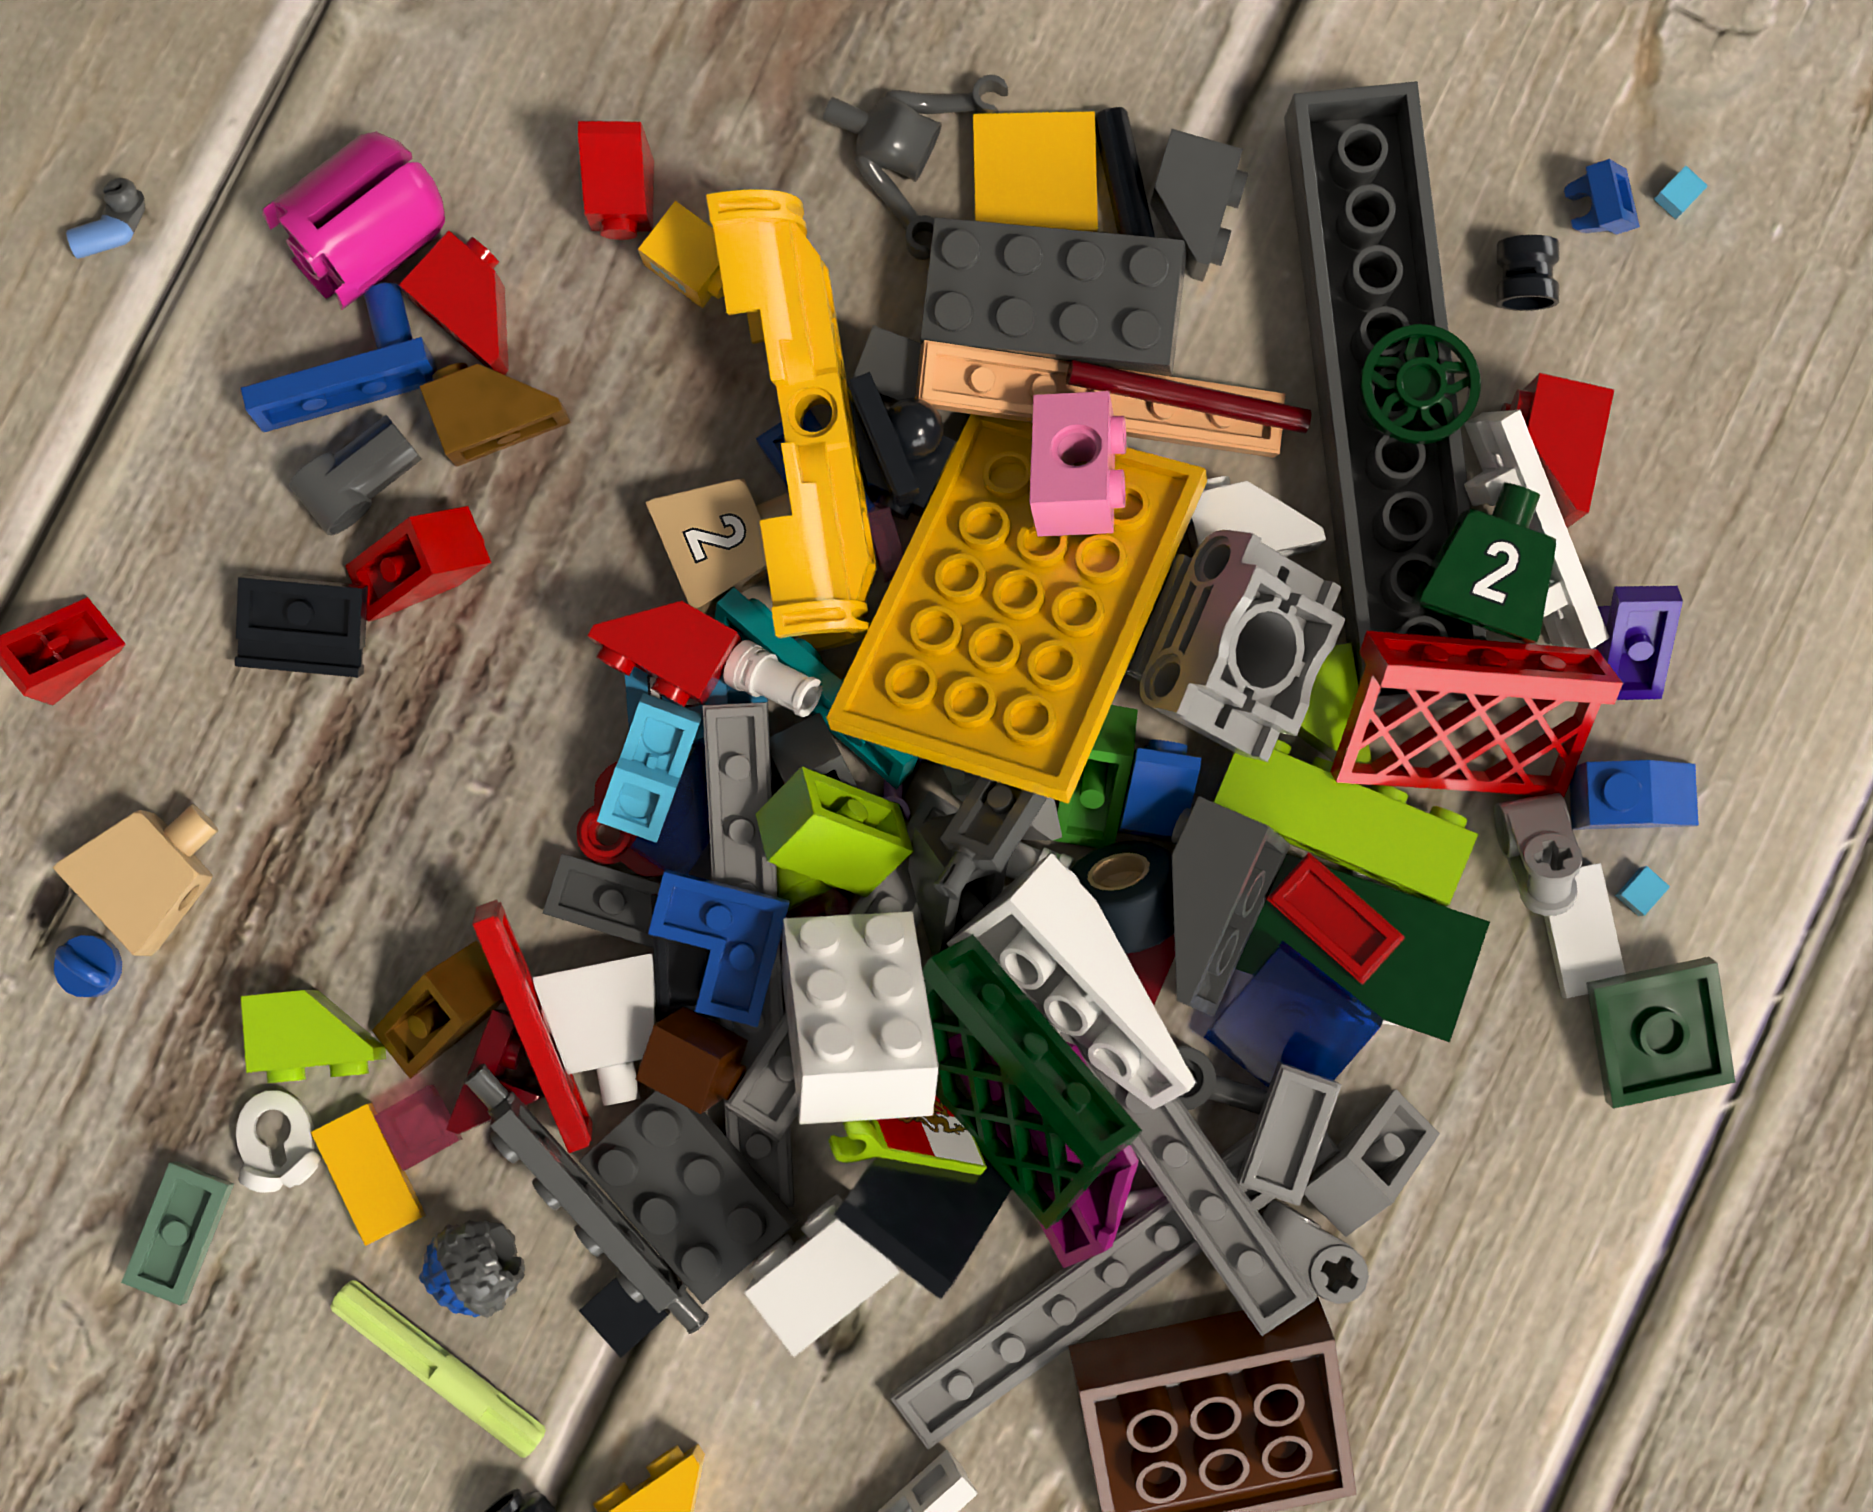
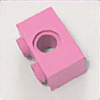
(1070, 431)

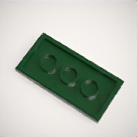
(1419, 981)

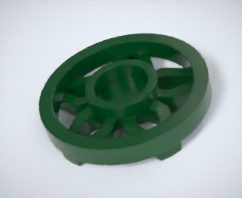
(1420, 384)

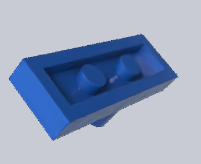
(390, 370)

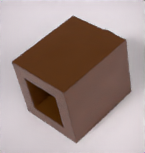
(693, 1060)

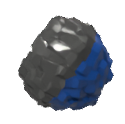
(472, 1268)

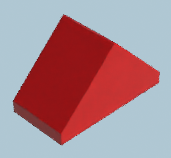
(58, 651)

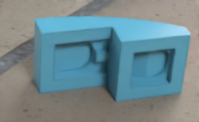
(649, 767)

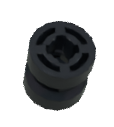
(1527, 272)

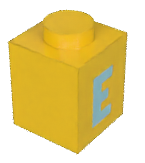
(684, 255)

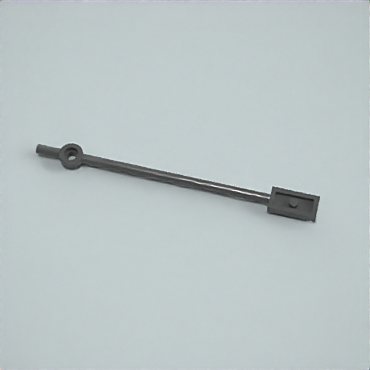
(622, 907)

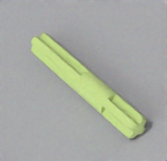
(438, 1368)

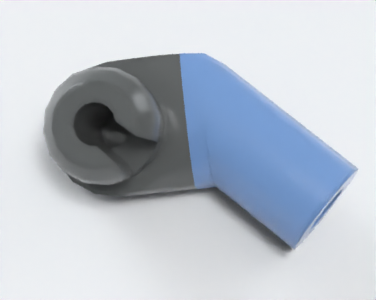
(117, 224)

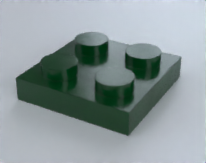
(1661, 1032)

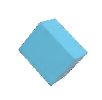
(1680, 192)
(1642, 891)

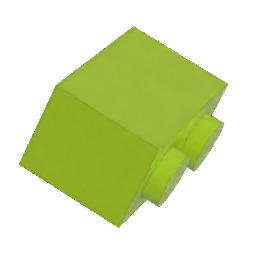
(833, 832)

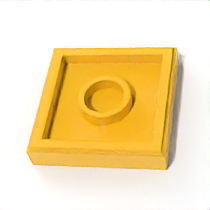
(1036, 169)

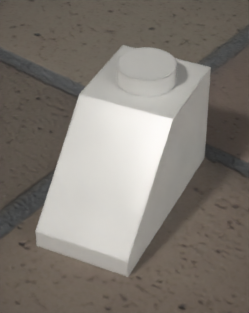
(1252, 510)

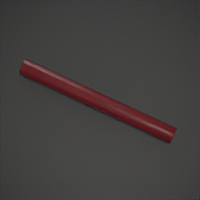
(1188, 396)

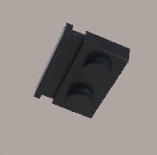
(301, 625)

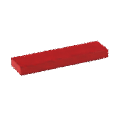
(531, 1024)

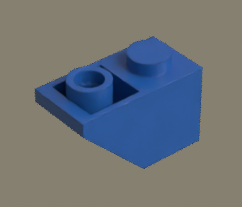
(1158, 789)

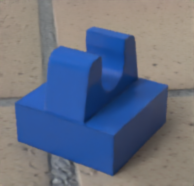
(1611, 199)

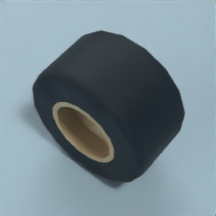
(1133, 891)

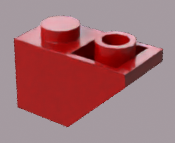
(671, 644)

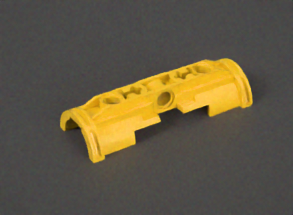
(824, 552)

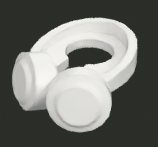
(258, 1169)

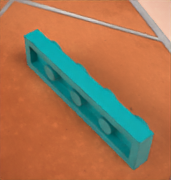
(755, 623)

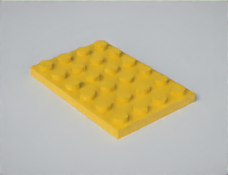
(1007, 641)

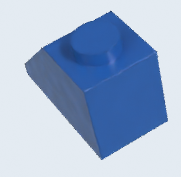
(1633, 795)

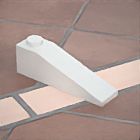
(1077, 975)

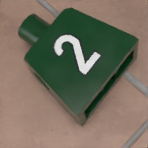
(1493, 569)

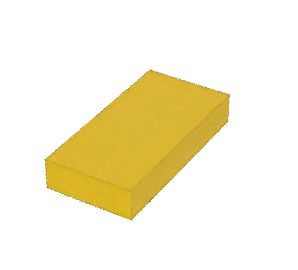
(367, 1174)

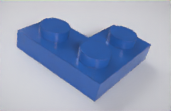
(738, 929)

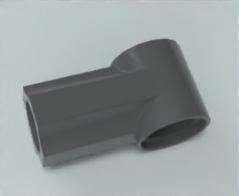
(341, 485)

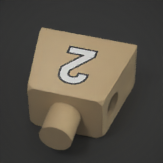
(715, 538)

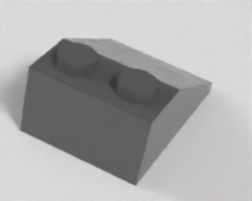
(1219, 888)

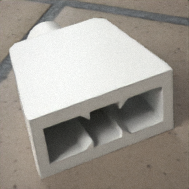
(602, 1020)

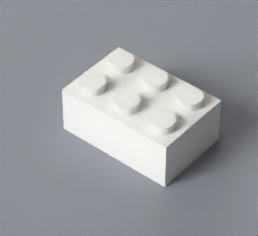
(858, 1018)
(817, 1279)

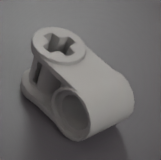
(1540, 851)
(1311, 1247)

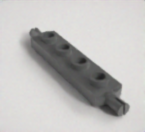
(986, 831)
(565, 1184)

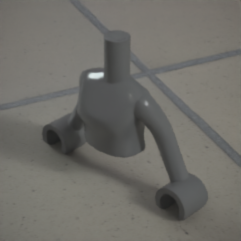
(902, 140)

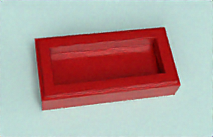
(1335, 918)

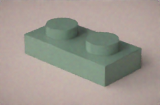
(177, 1233)

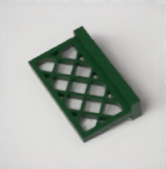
(1032, 1063)

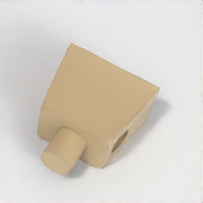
(142, 875)

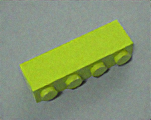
(1352, 824)

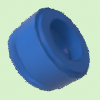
(87, 966)

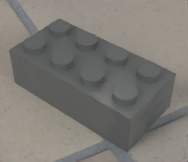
(1056, 293)

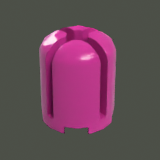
(358, 216)

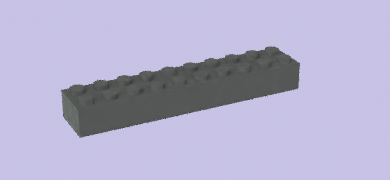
(1365, 273)

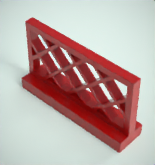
(1494, 673)

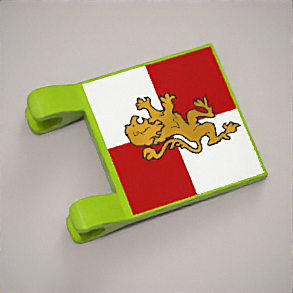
(921, 1140)

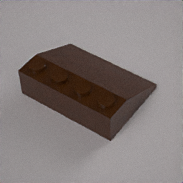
(1216, 1416)

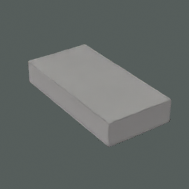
(1288, 1133)

